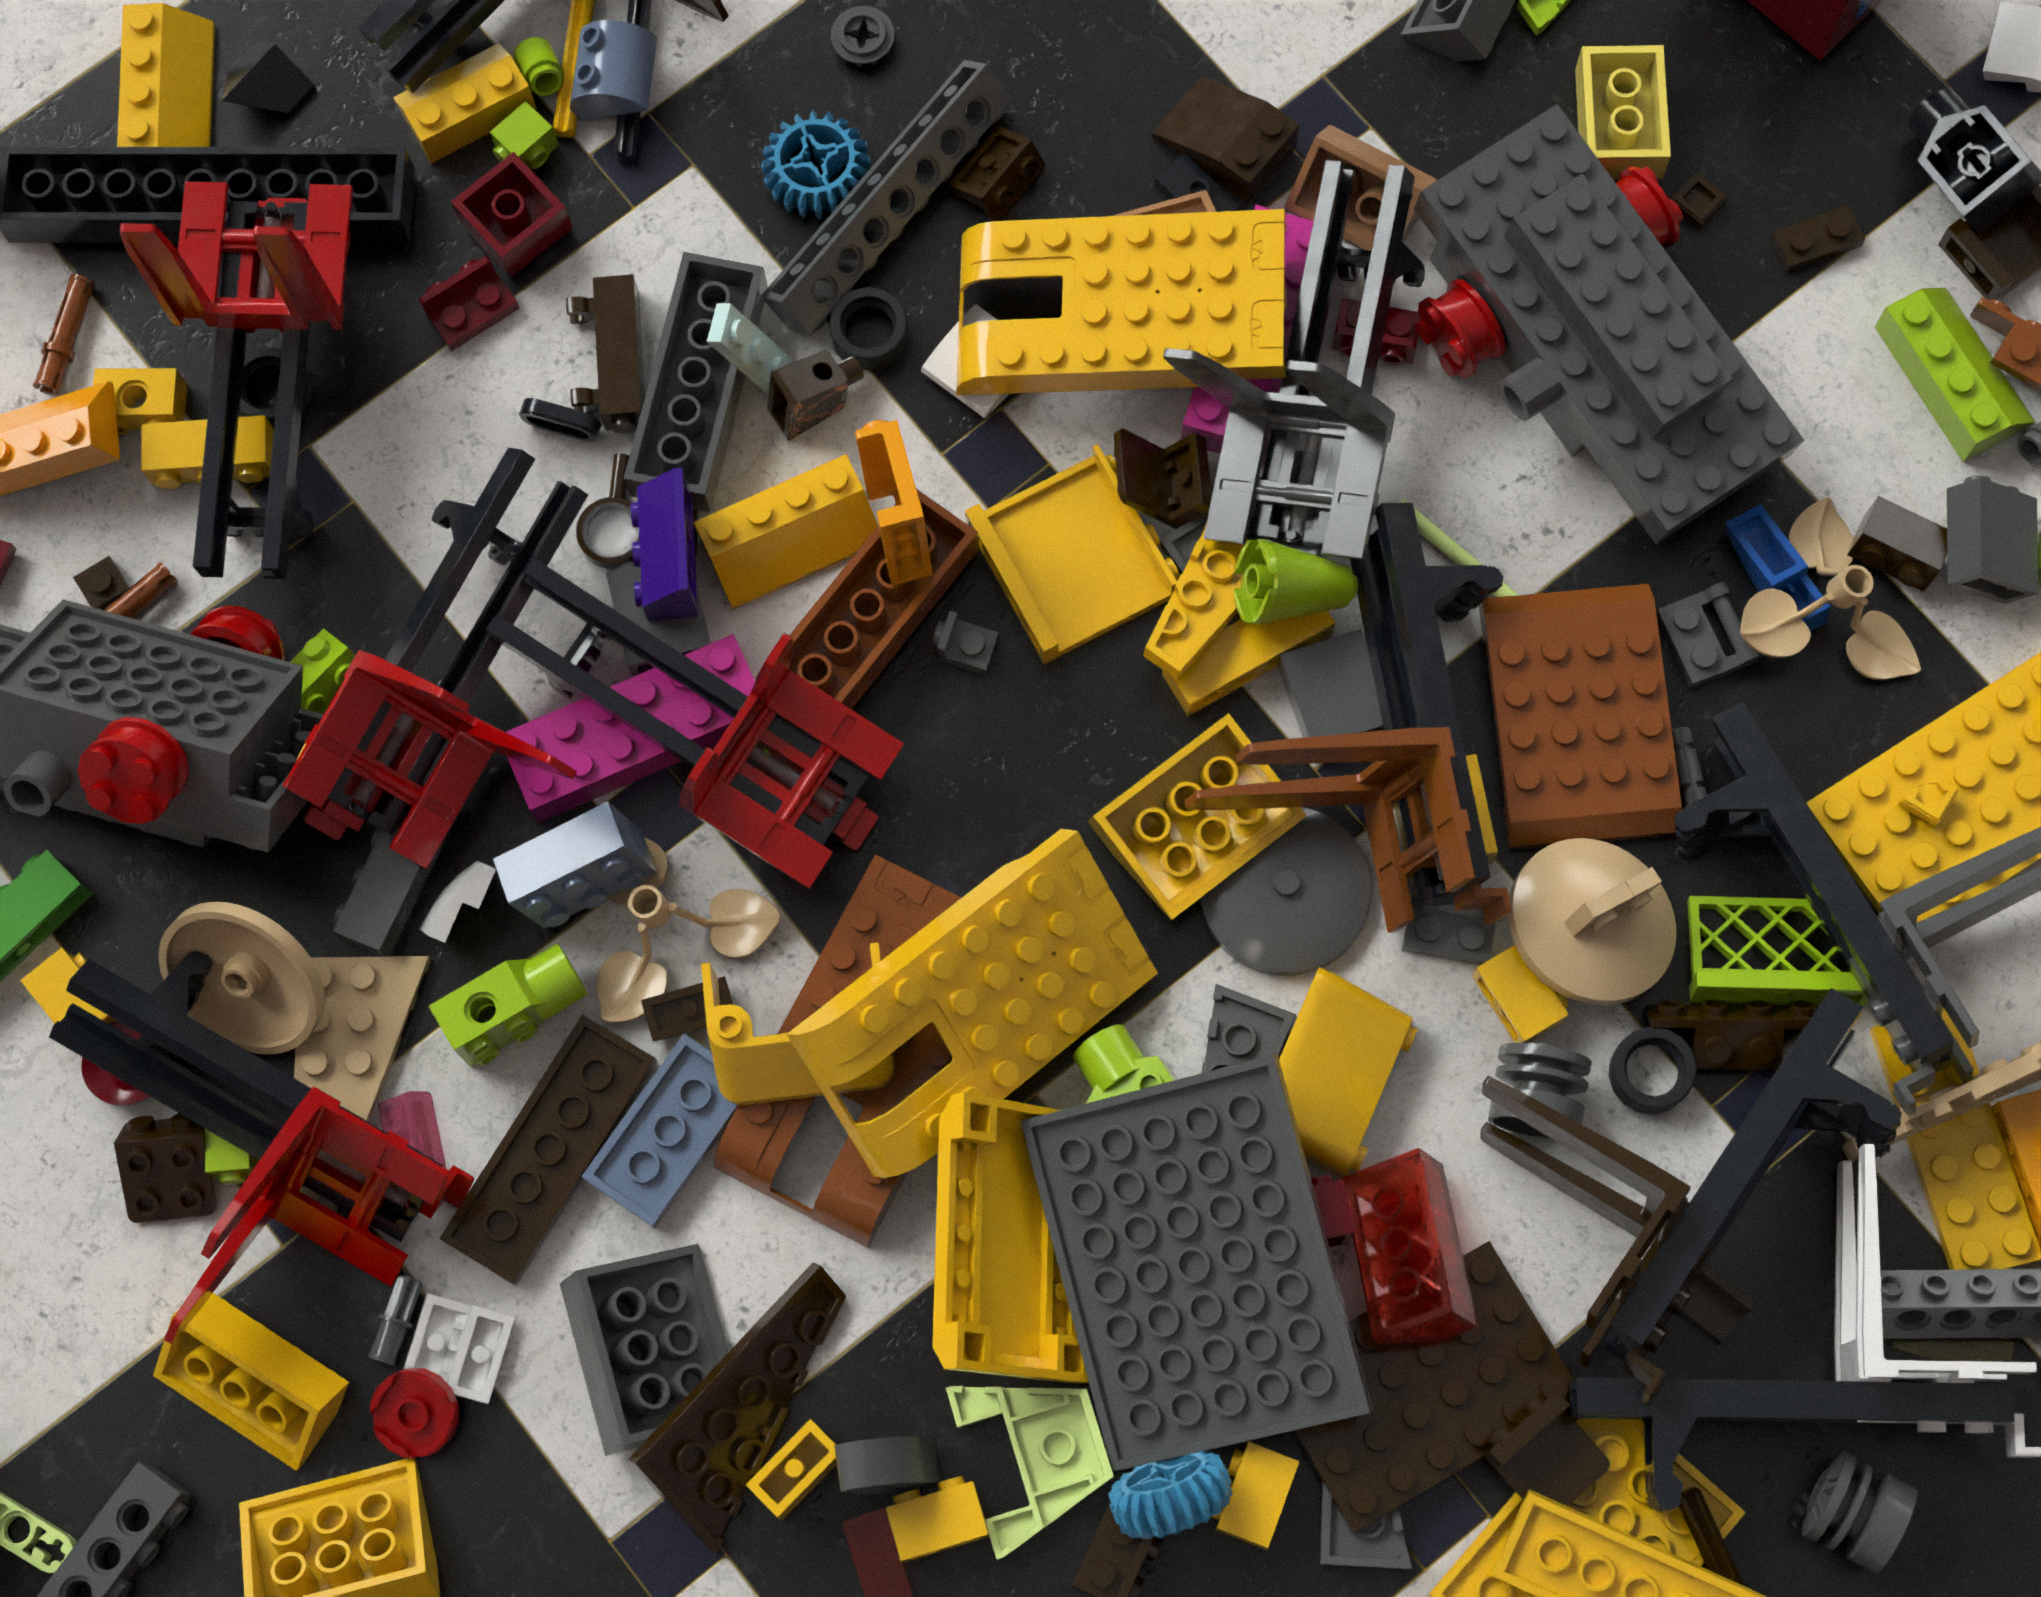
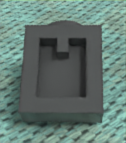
(965, 644)

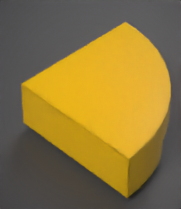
(1929, 801)

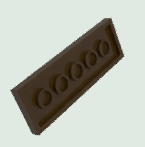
(548, 1150)

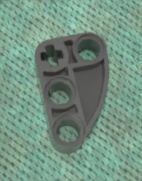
(886, 1464)

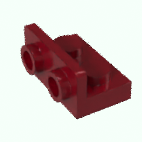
(468, 302)
(1399, 334)

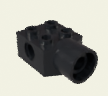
(1972, 157)

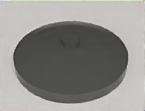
(1293, 901)

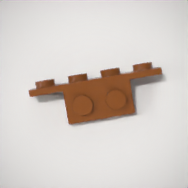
(2021, 348)

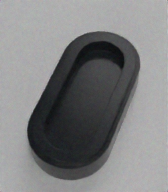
(560, 419)

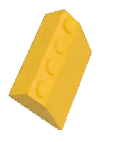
(1188, 852)
(342, 1538)

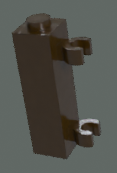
(617, 349)

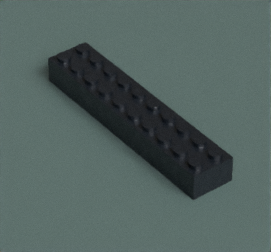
(93, 190)

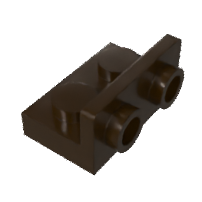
(998, 172)
(1114, 1561)

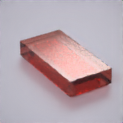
(876, 1556)

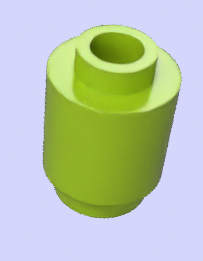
(539, 65)

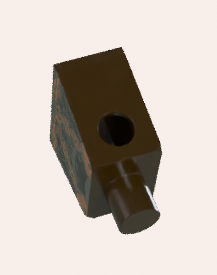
(810, 391)

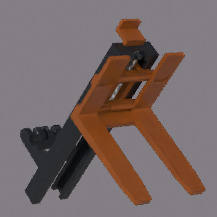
(1421, 749)

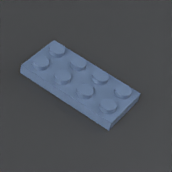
(663, 1134)

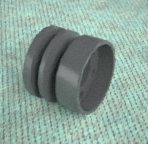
(1544, 1074)
(1868, 1515)

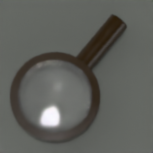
(606, 525)

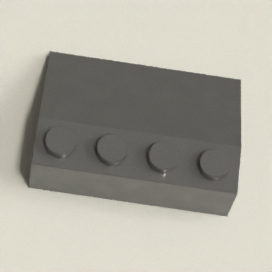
(642, 1339)

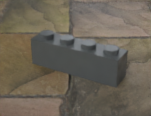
(381, 896)

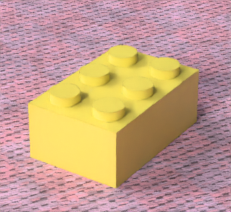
(1624, 106)

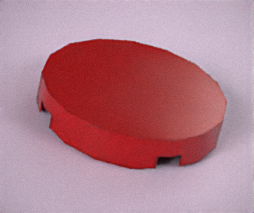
(414, 1412)

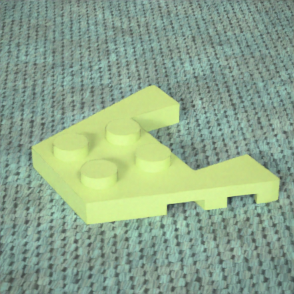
(1054, 1449)

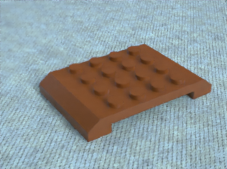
(1581, 715)

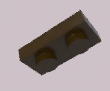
(1817, 238)
(680, 1010)

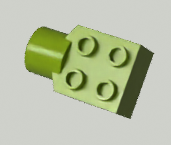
(520, 995)
(1116, 1064)

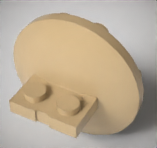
(1592, 921)

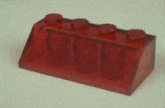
(1409, 1250)

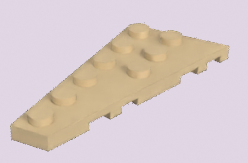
(358, 1030)
(1992, 1083)

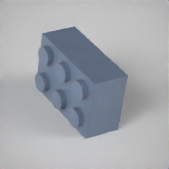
(575, 866)

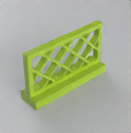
(1768, 985)

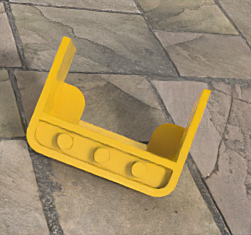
(768, 1065)

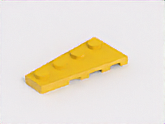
(1198, 607)

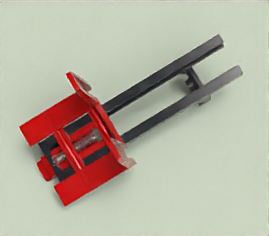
(278, 273)
(370, 769)
(801, 786)
(318, 1147)

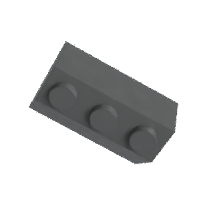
(1457, 27)

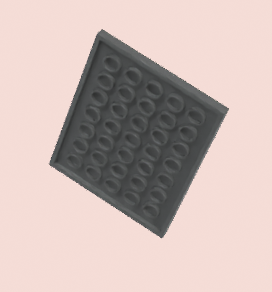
(1196, 1264)

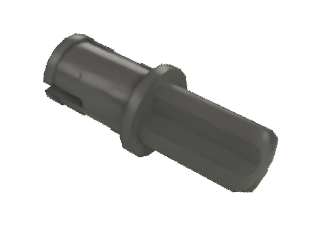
(396, 1320)

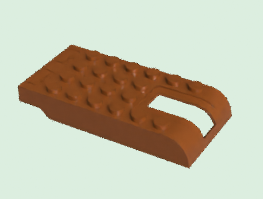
(884, 909)

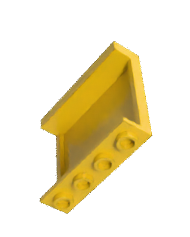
(1073, 556)

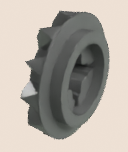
(850, 24)

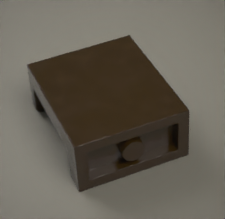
(2003, 252)

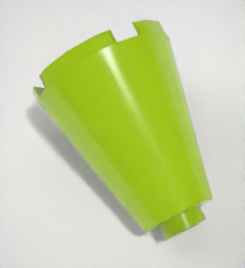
(1289, 583)

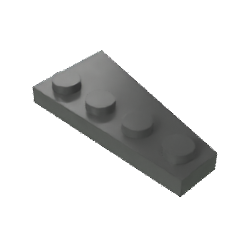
(1244, 1029)
(1373, 1546)

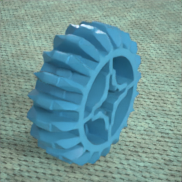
(842, 149)
(1170, 1495)

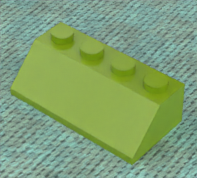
(1952, 371)

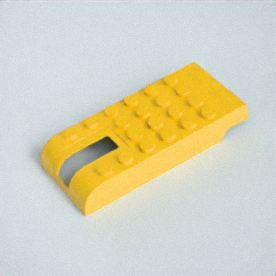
(1111, 311)
(989, 991)

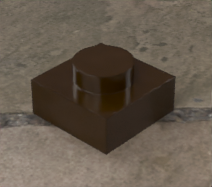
(101, 583)

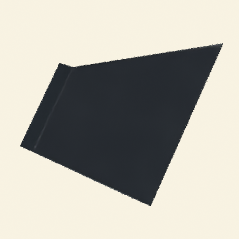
(266, 80)

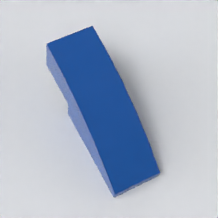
(1774, 561)

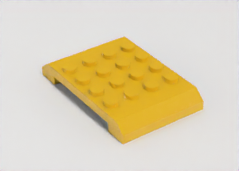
(995, 1262)

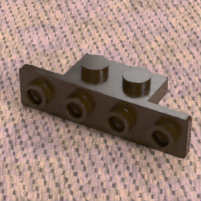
(1733, 1034)

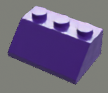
(665, 548)

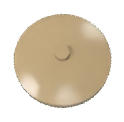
(261, 979)

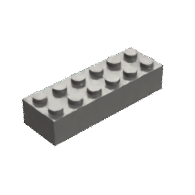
(691, 384)

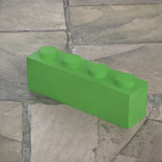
(36, 907)

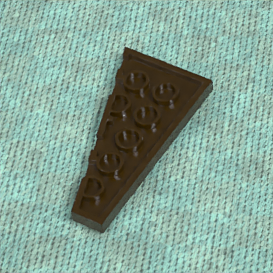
(730, 1419)

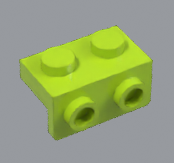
(324, 668)

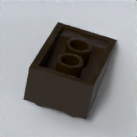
(1229, 136)

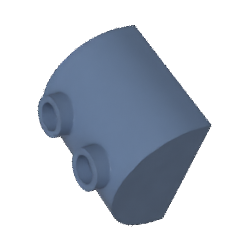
(612, 70)

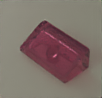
(414, 1119)

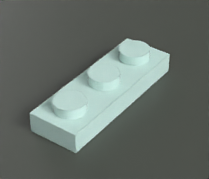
(745, 345)

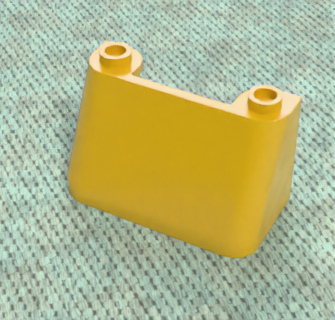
(1339, 1068)

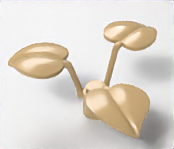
(1777, 629)
(738, 929)

